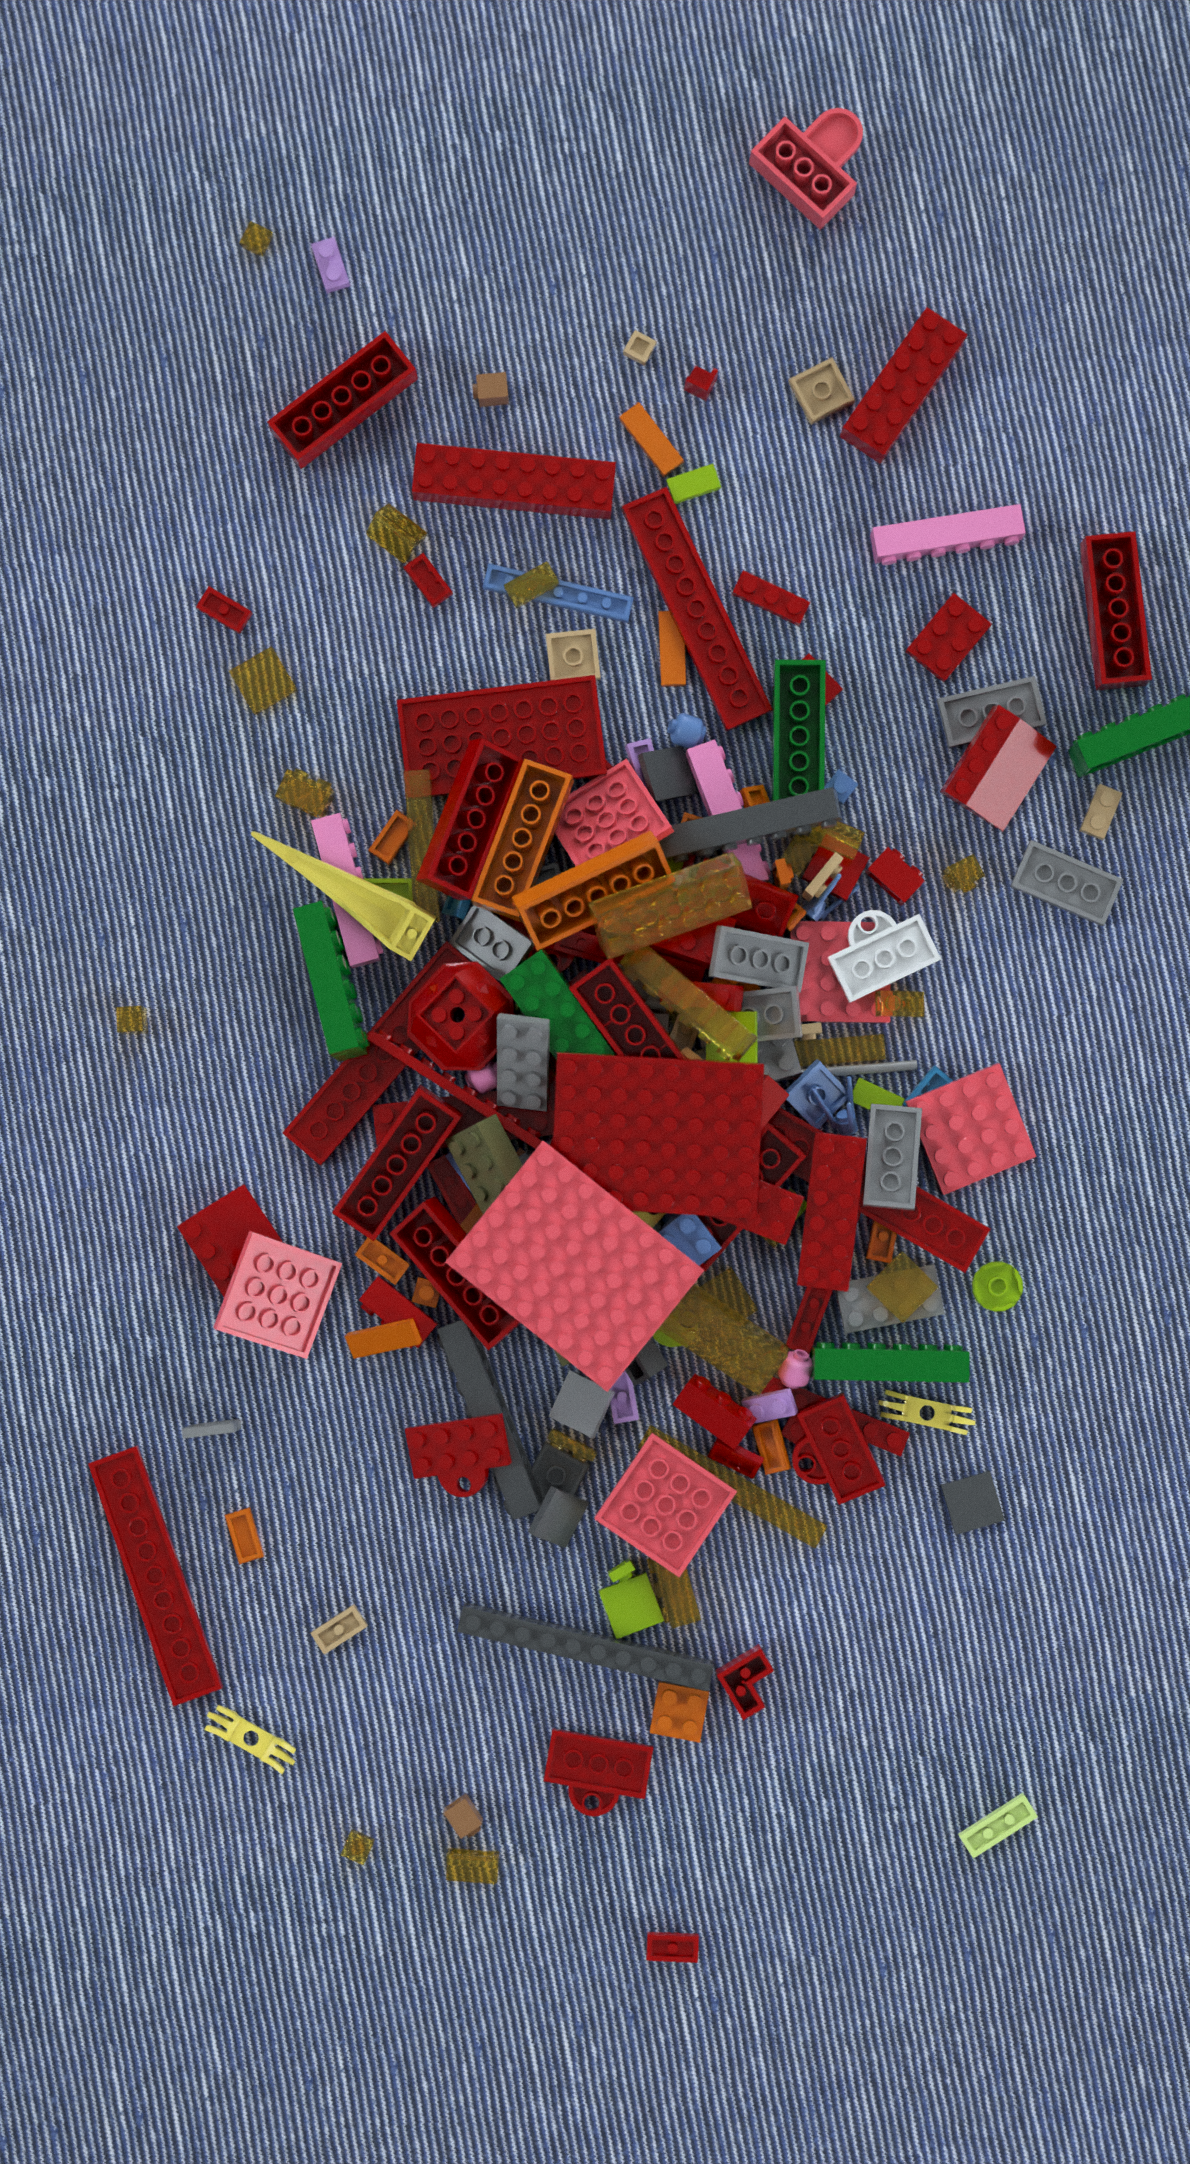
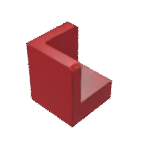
(701, 382)

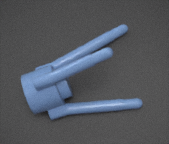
(815, 908)
(845, 1119)

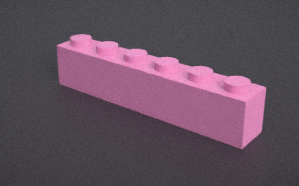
(947, 534)
(719, 796)
(337, 851)

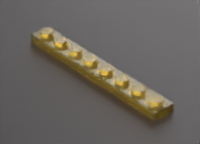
(752, 1496)

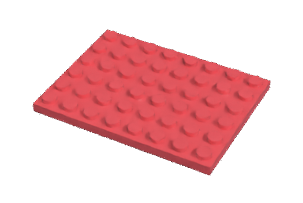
(574, 1266)

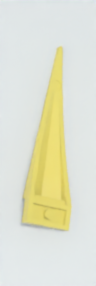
(386, 915)

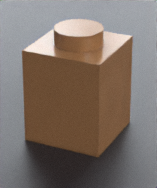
(491, 389)
(464, 1816)

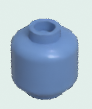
(686, 730)

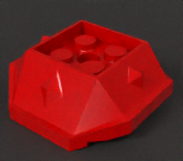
(432, 1024)

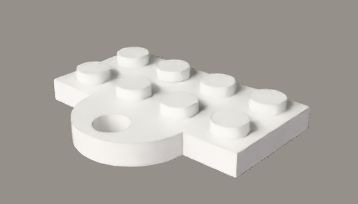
(882, 954)

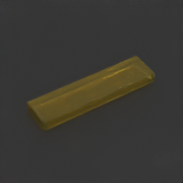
(841, 1050)

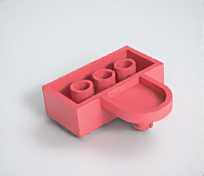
(809, 163)

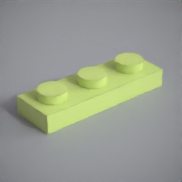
(998, 1825)

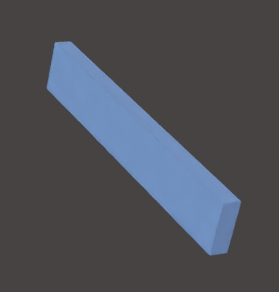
(567, 595)

